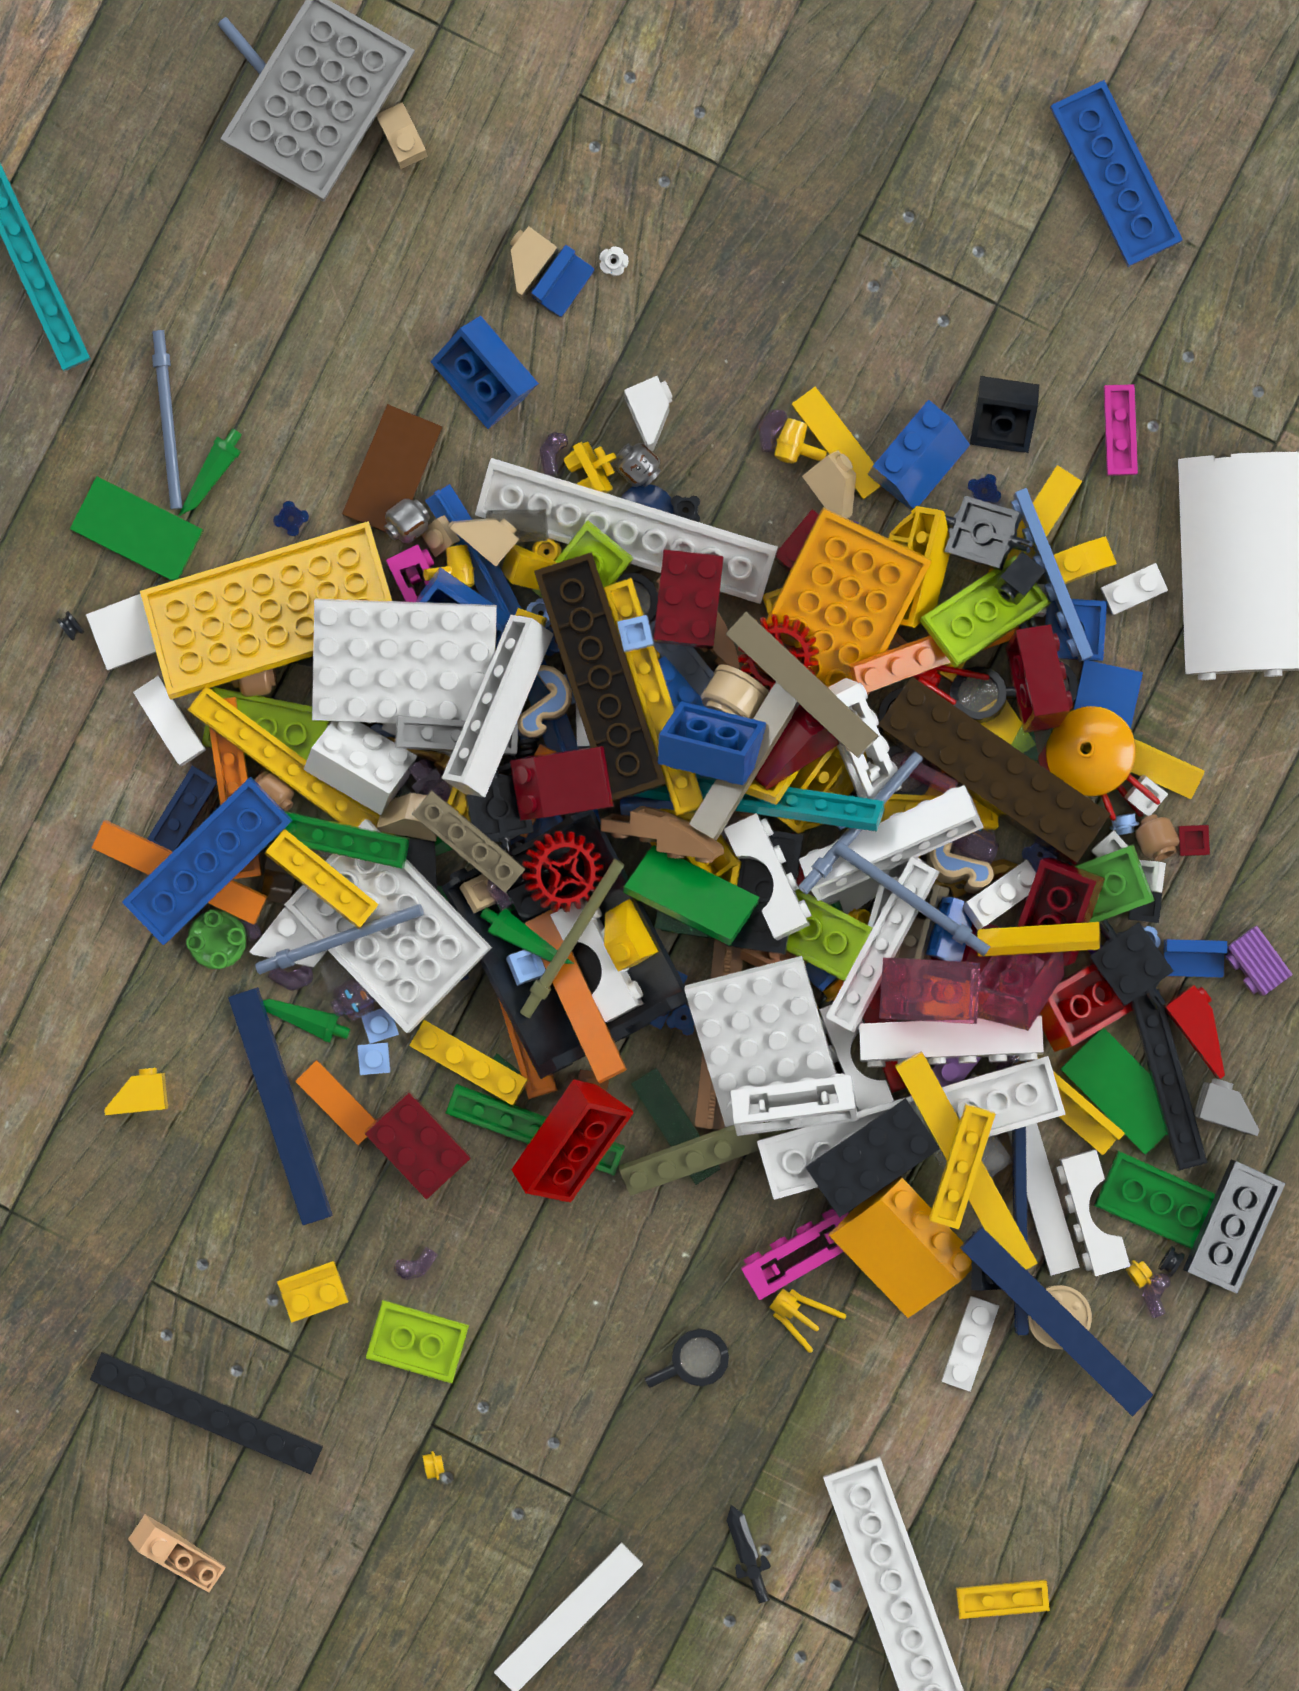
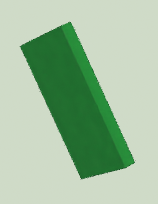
(136, 529)
(691, 895)
(1118, 1088)
(1154, 1199)

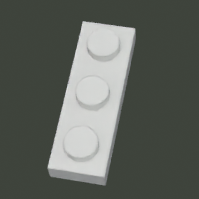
(1000, 895)
(970, 1343)

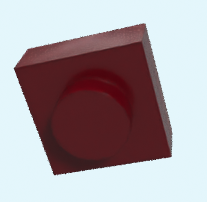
(1193, 840)

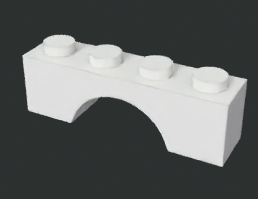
(784, 910)
(616, 990)
(867, 1091)
(1082, 1175)

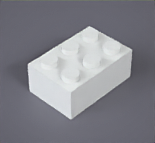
(360, 763)

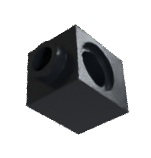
(1019, 578)

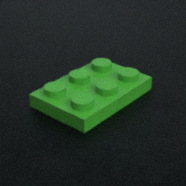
(1123, 886)

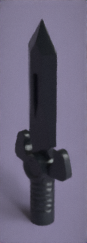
(747, 1553)

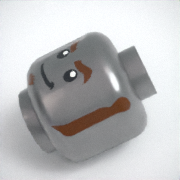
(638, 464)
(406, 520)

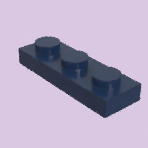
(183, 809)

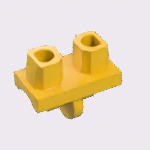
(584, 457)

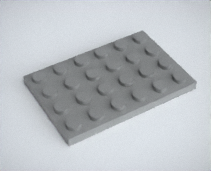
(317, 96)

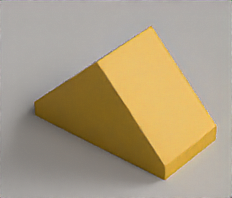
(521, 564)

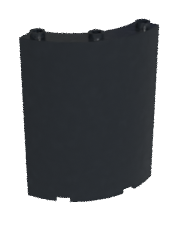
(549, 1033)

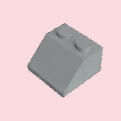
(1224, 1107)

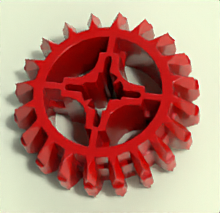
(776, 628)
(540, 859)

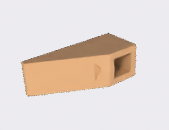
(175, 1553)

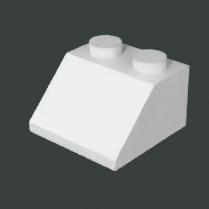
(649, 408)

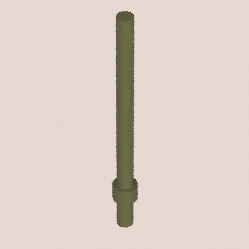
(541, 987)

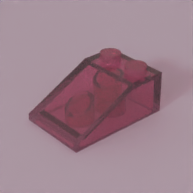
(929, 990)

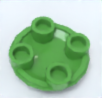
(216, 939)

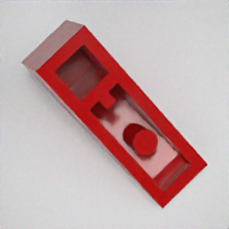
(1197, 1023)

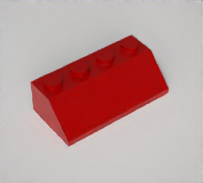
(571, 1142)

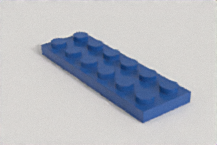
(1116, 173)
(207, 861)

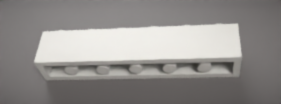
(497, 706)
(899, 838)
(948, 1040)

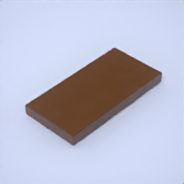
(392, 466)

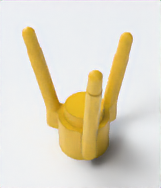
(786, 1305)

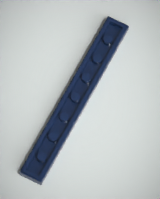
(280, 1106)
(1019, 1175)
(1056, 1321)

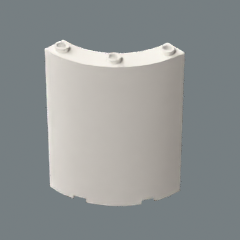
(1240, 563)

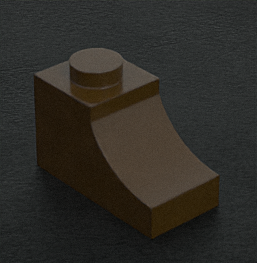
(277, 882)

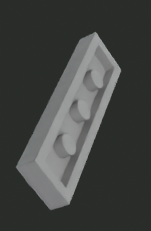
(437, 734)

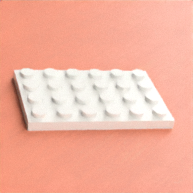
(399, 659)
(406, 964)
(759, 1029)

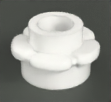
(617, 268)

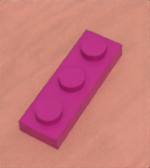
(1120, 430)

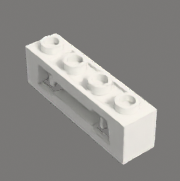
(866, 777)
(793, 1104)

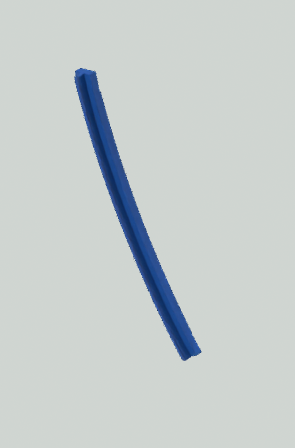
(495, 588)

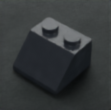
(1004, 414)

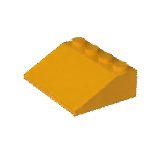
(902, 1248)

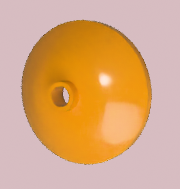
(1110, 756)

